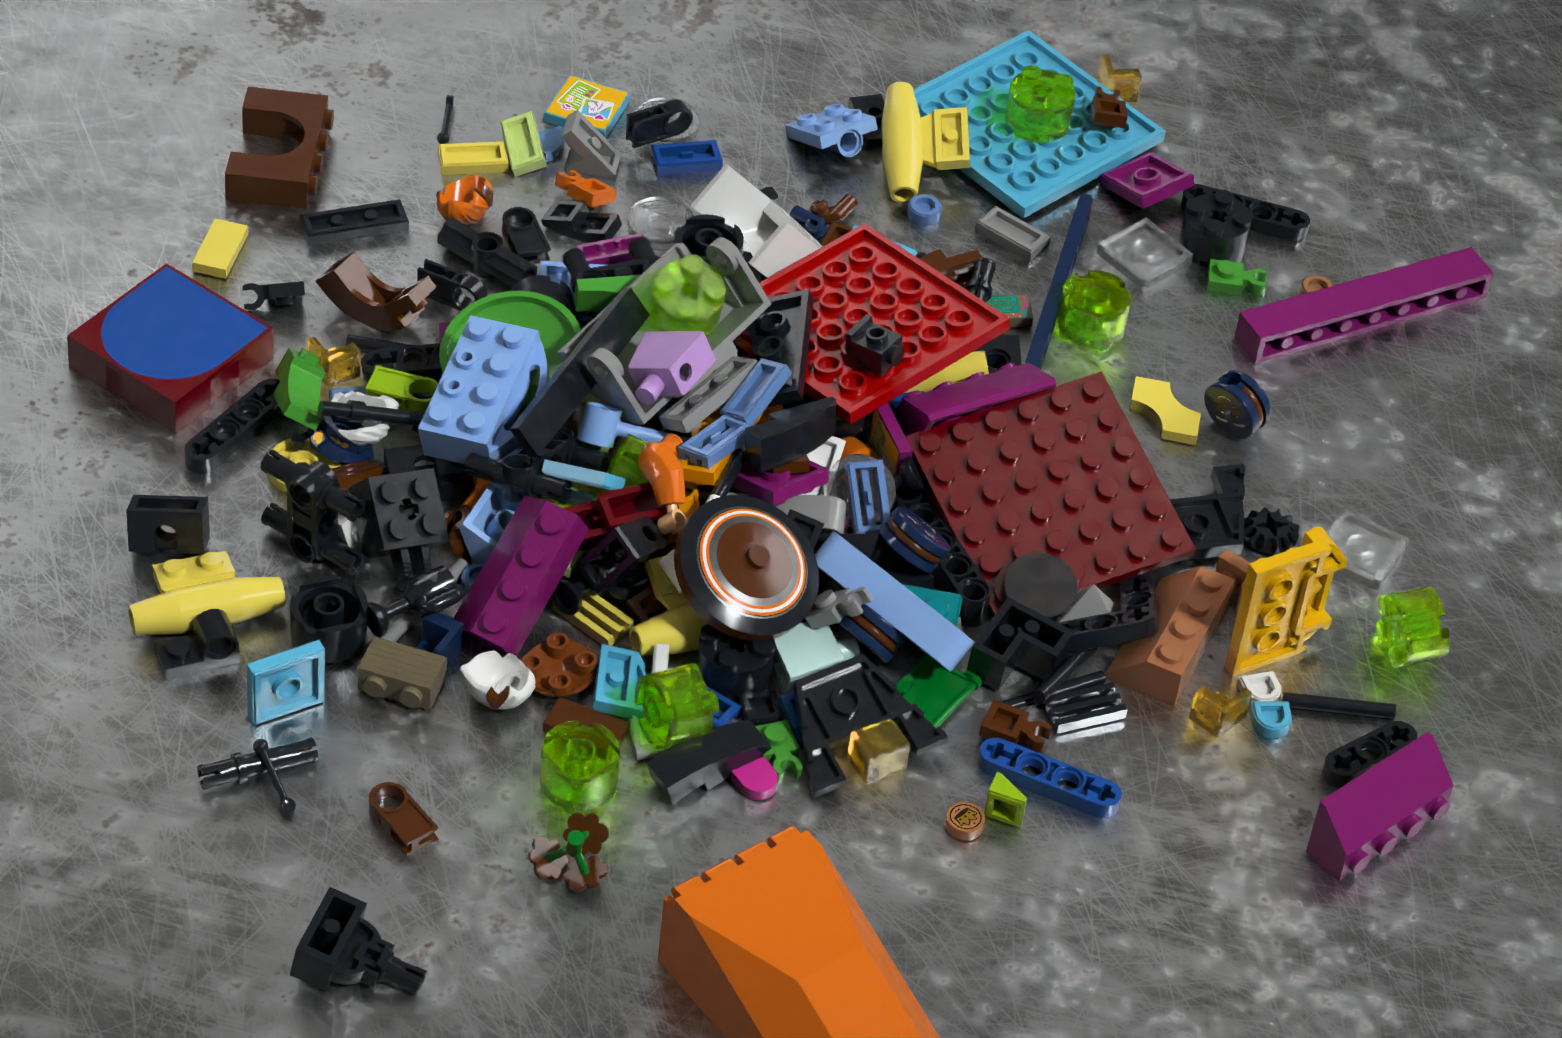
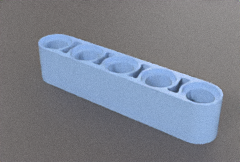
(894, 602)

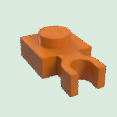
(588, 190)

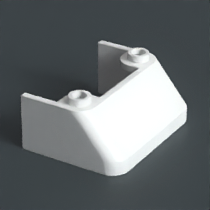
(767, 229)

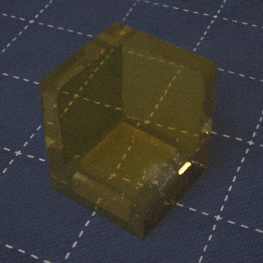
(1124, 80)
(339, 363)
(1218, 712)
(878, 751)

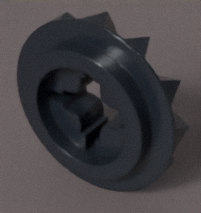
(1263, 539)

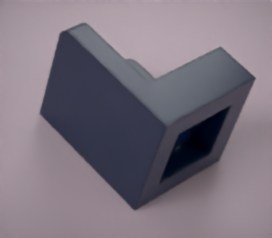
(442, 636)

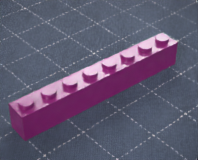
(1362, 305)

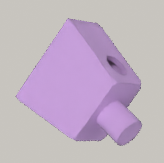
(669, 363)

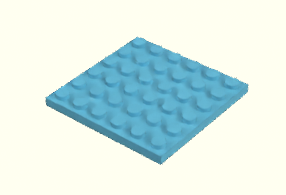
(1022, 171)

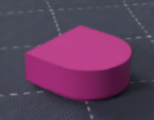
(756, 779)

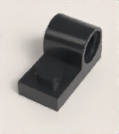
(208, 647)

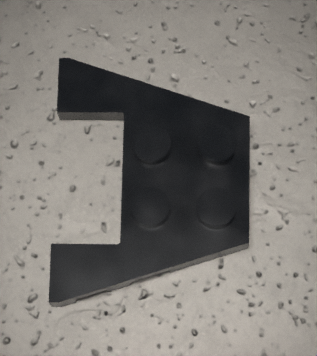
(1218, 519)
(845, 700)

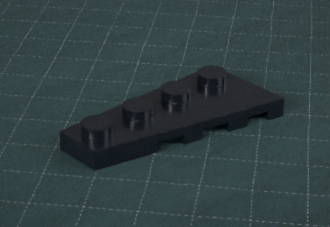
(783, 337)

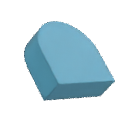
(1271, 718)

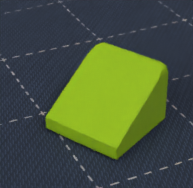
(1005, 802)

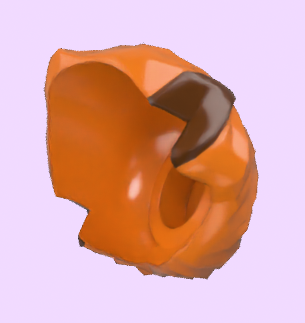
(465, 199)

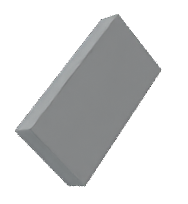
(1012, 233)

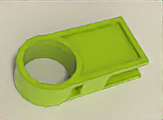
(401, 387)

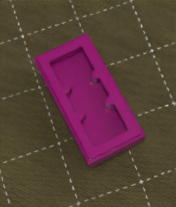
(608, 251)

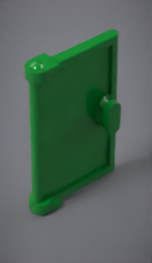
(936, 689)

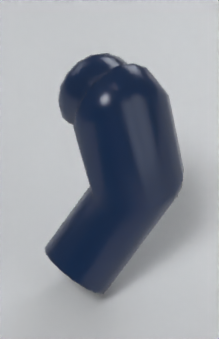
(810, 222)

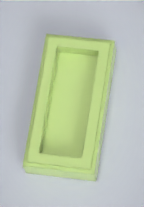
(523, 144)

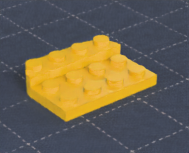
(1283, 603)

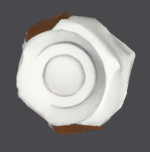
(498, 680)

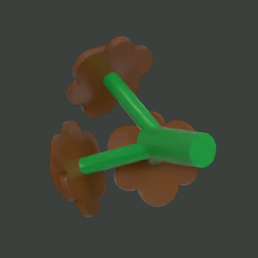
(582, 836)

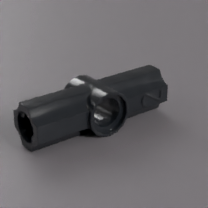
(484, 253)

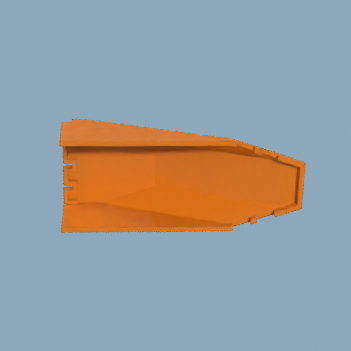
(784, 949)

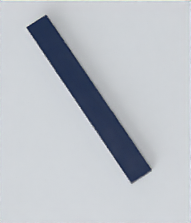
(1062, 272)

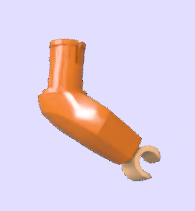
(664, 471)

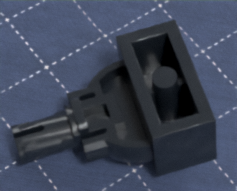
(349, 949)

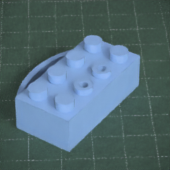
(483, 391)

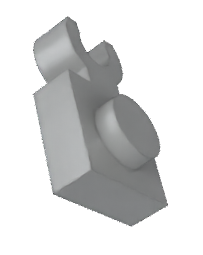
(833, 606)

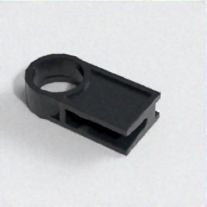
(652, 123)
(528, 240)
(449, 285)

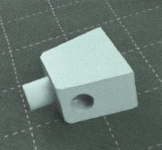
(807, 652)

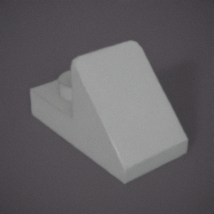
(589, 148)

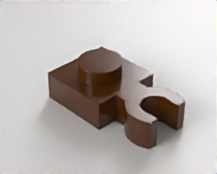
(1108, 110)
(1013, 725)

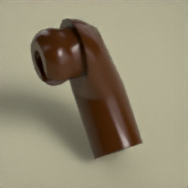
(834, 213)

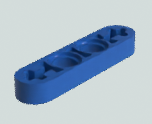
(1051, 773)

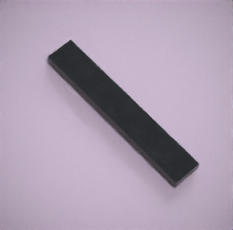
(573, 379)

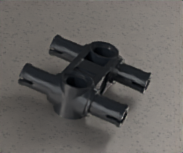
(579, 268)
(522, 475)
(312, 511)

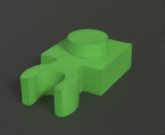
(1231, 278)
(784, 748)

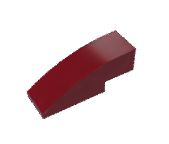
(616, 509)

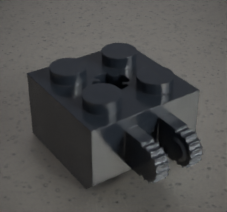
(401, 517)

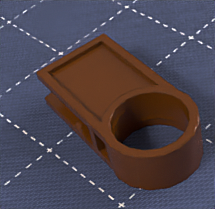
(406, 824)

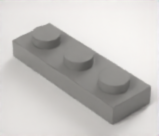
(707, 396)

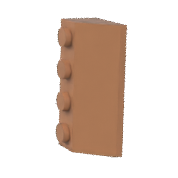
(1188, 616)

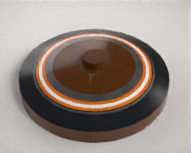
(746, 568)

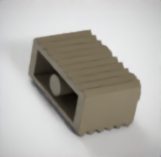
(401, 673)

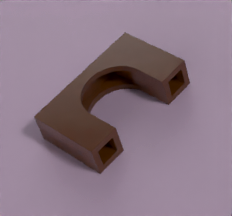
(285, 177)

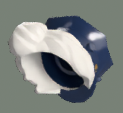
(350, 441)

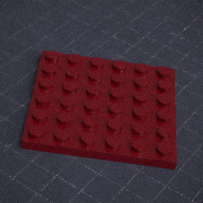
(1055, 480)

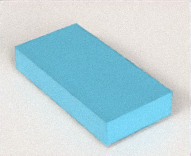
(582, 475)

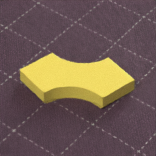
(1157, 402)

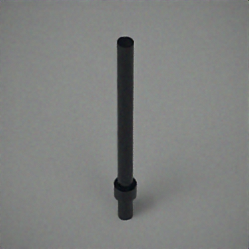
(357, 412)

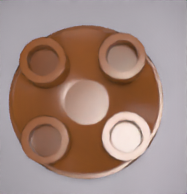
(561, 666)

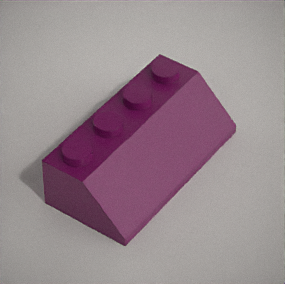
(976, 393)
(521, 574)
(1381, 808)

